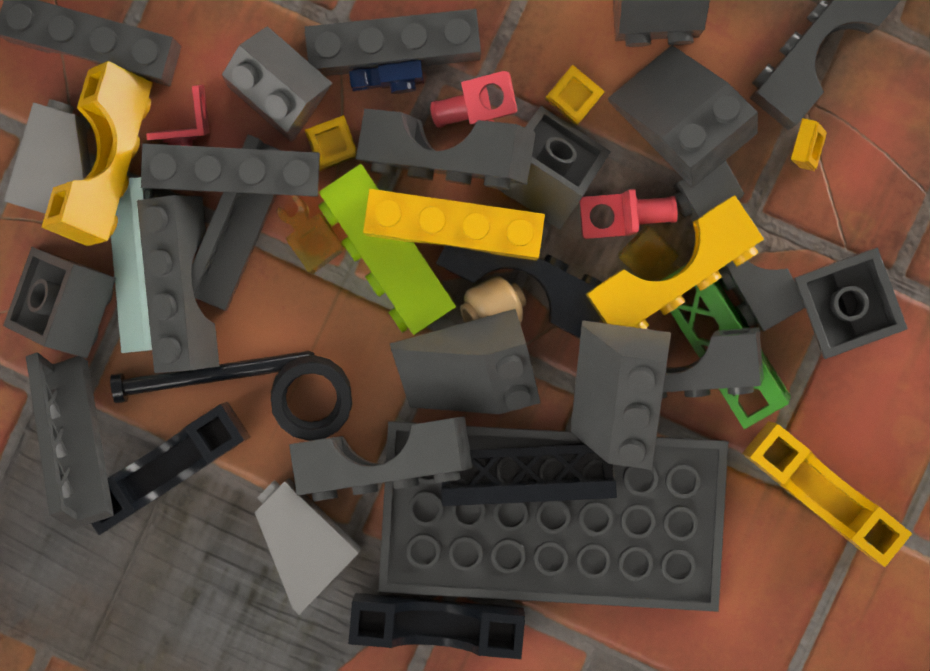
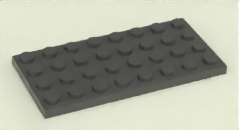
(642, 549)

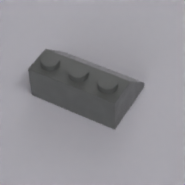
(620, 391)

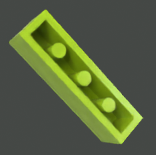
(394, 265)

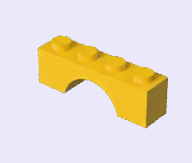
(114, 106)
(453, 224)
(720, 237)
(826, 494)

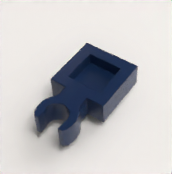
(398, 77)

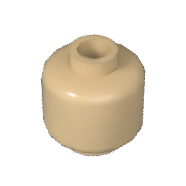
(492, 298)

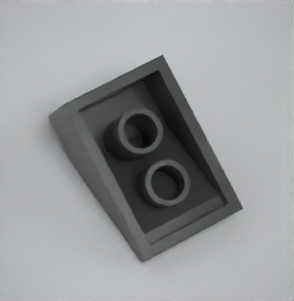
(645, 20)
(686, 114)
(469, 367)

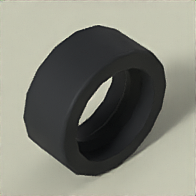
(316, 429)

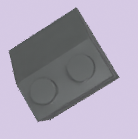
(276, 82)
(560, 168)
(59, 303)
(850, 303)

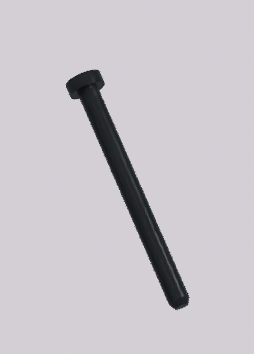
(123, 387)

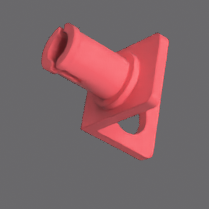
(475, 102)
(186, 136)
(628, 213)

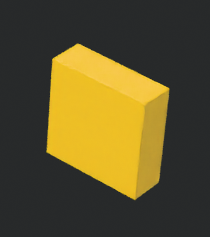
(574, 95)
(332, 141)
(808, 145)

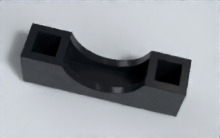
(564, 291)
(172, 463)
(416, 621)

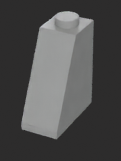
(49, 155)
(302, 542)

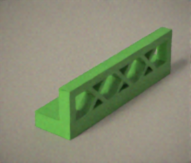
(727, 317)

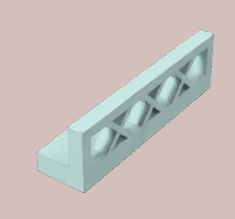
(129, 272)

